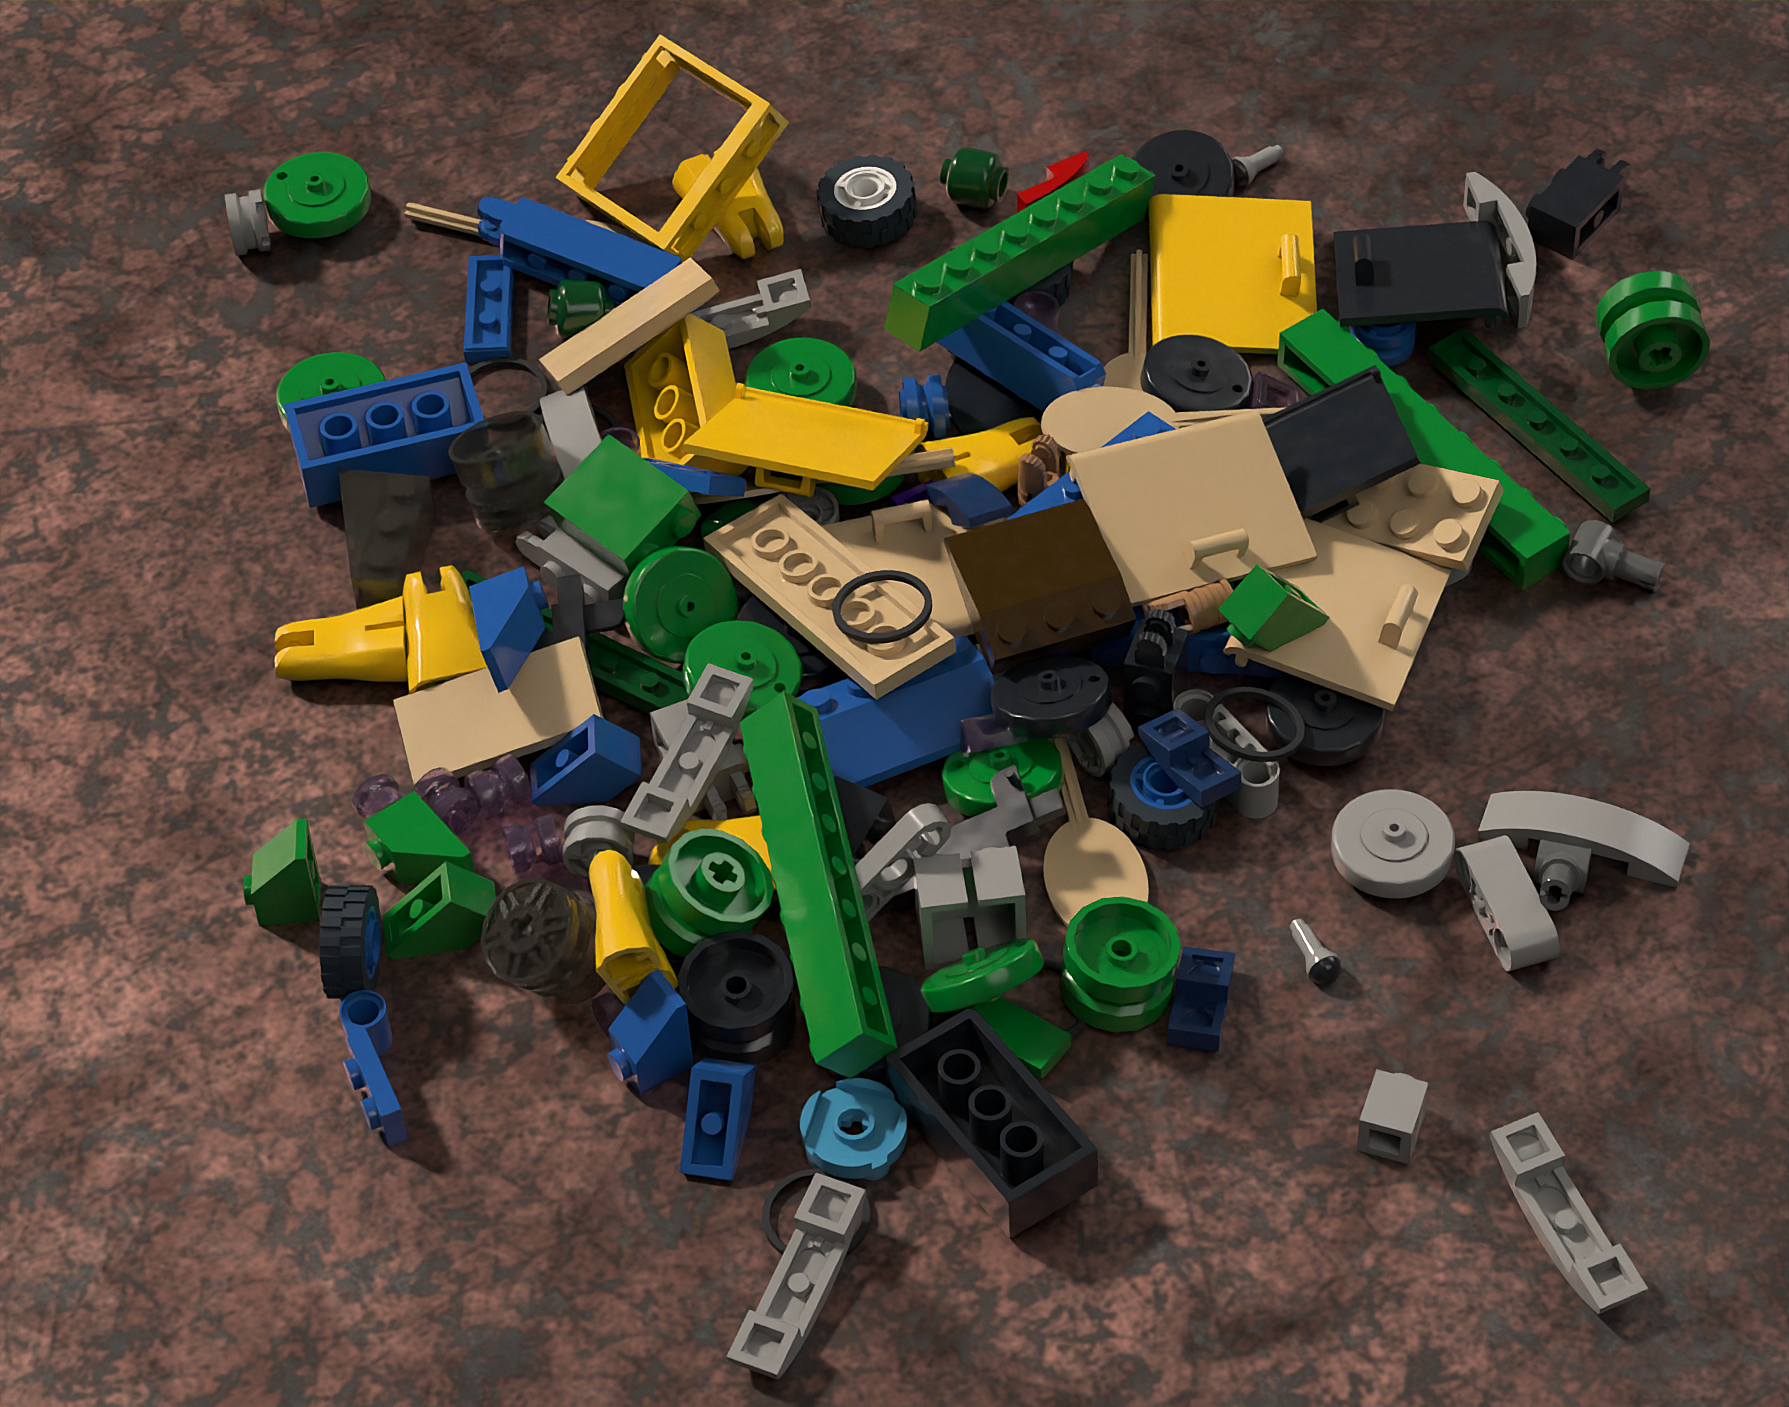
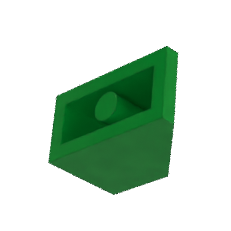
(1270, 611)
(412, 841)
(285, 878)
(439, 914)

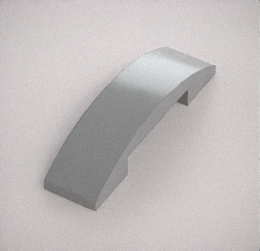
(1488, 203)
(753, 317)
(570, 427)
(693, 757)
(1609, 830)
(1561, 1218)
(802, 1278)

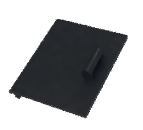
(1420, 274)
(1340, 444)

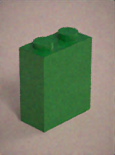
(622, 506)

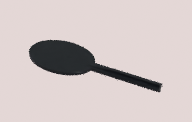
(981, 402)

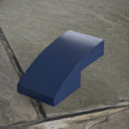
(969, 499)
(1186, 757)
(1201, 999)

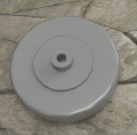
(1393, 843)

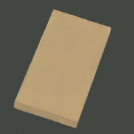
(629, 326)
(472, 725)

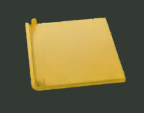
(1230, 268)
(806, 440)

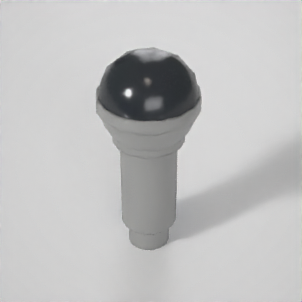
(1247, 167)
(1321, 964)

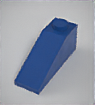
(508, 622)

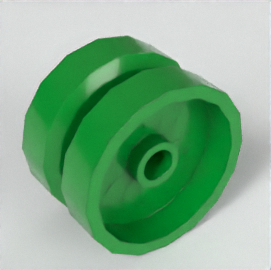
(1652, 330)
(707, 888)
(1119, 964)

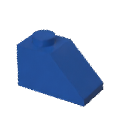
(586, 765)
(651, 1036)
(717, 1117)

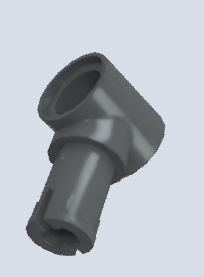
(1599, 555)
(1560, 872)

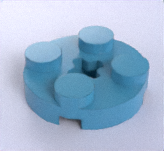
(858, 1155)

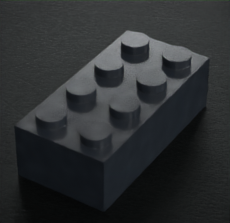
(992, 1122)

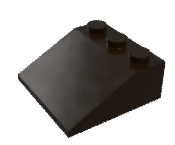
(1040, 586)

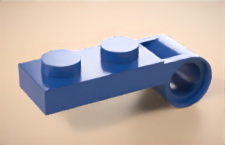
(367, 1037)

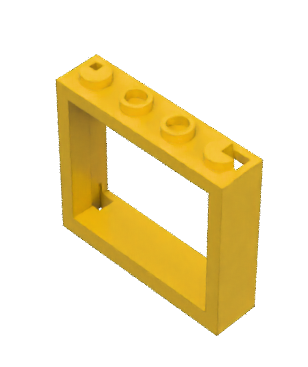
(718, 181)

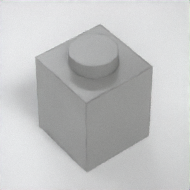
(1392, 1116)

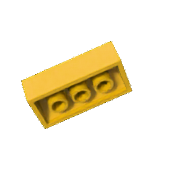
(678, 388)

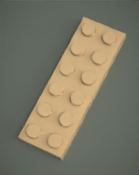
(798, 574)

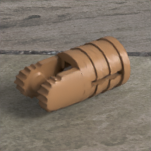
(1033, 468)
(1197, 607)

